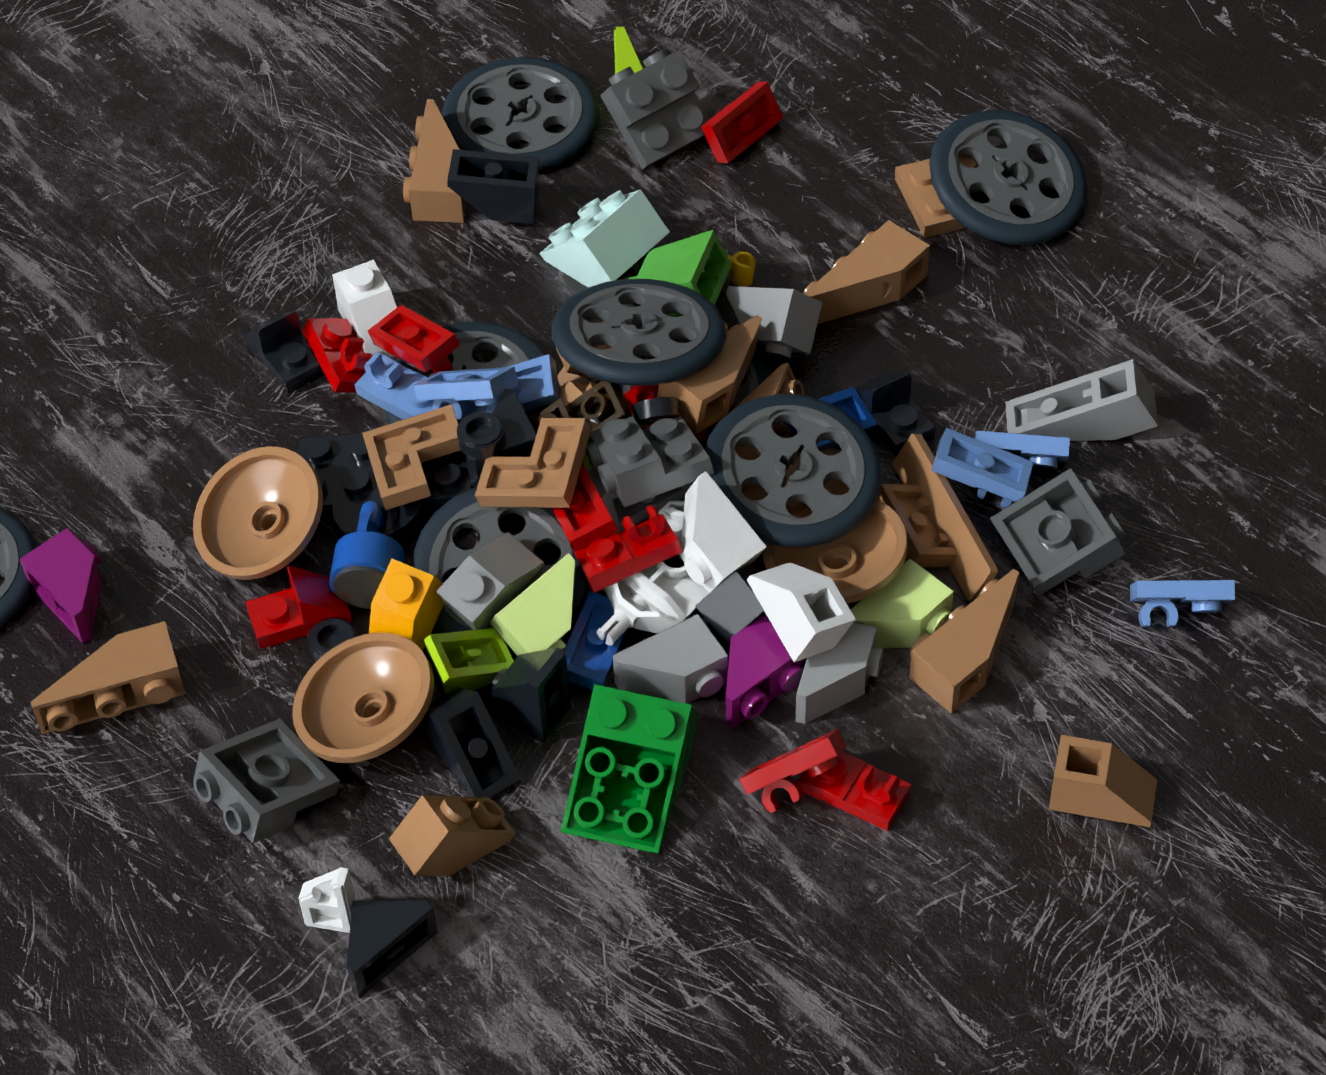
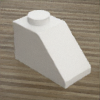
(364, 301)
(714, 535)

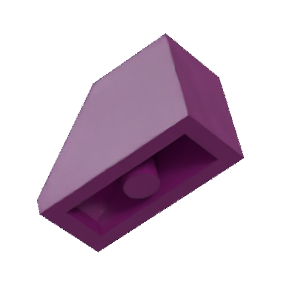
(67, 580)

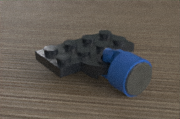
(366, 529)

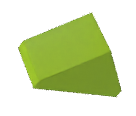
(467, 658)

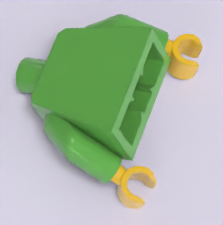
(699, 265)

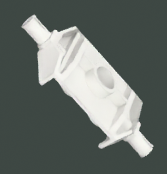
(653, 596)

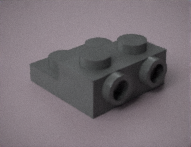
(656, 107)
(647, 460)
(1060, 532)
(262, 780)

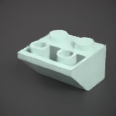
(605, 238)

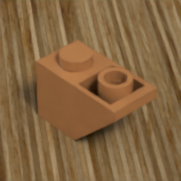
(1101, 783)
(450, 833)

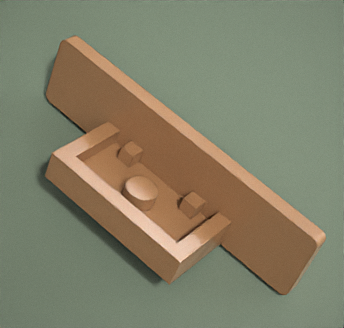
(936, 521)

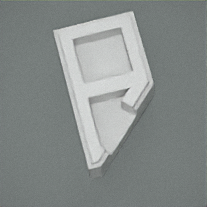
(328, 901)

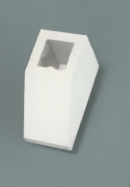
(802, 608)

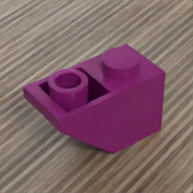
(758, 671)

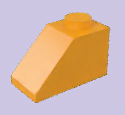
(406, 603)

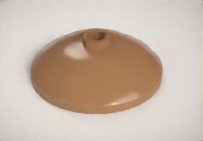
(245, 501)
(856, 562)
(363, 697)

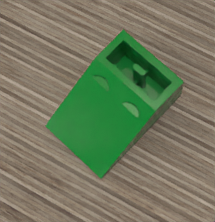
(629, 768)

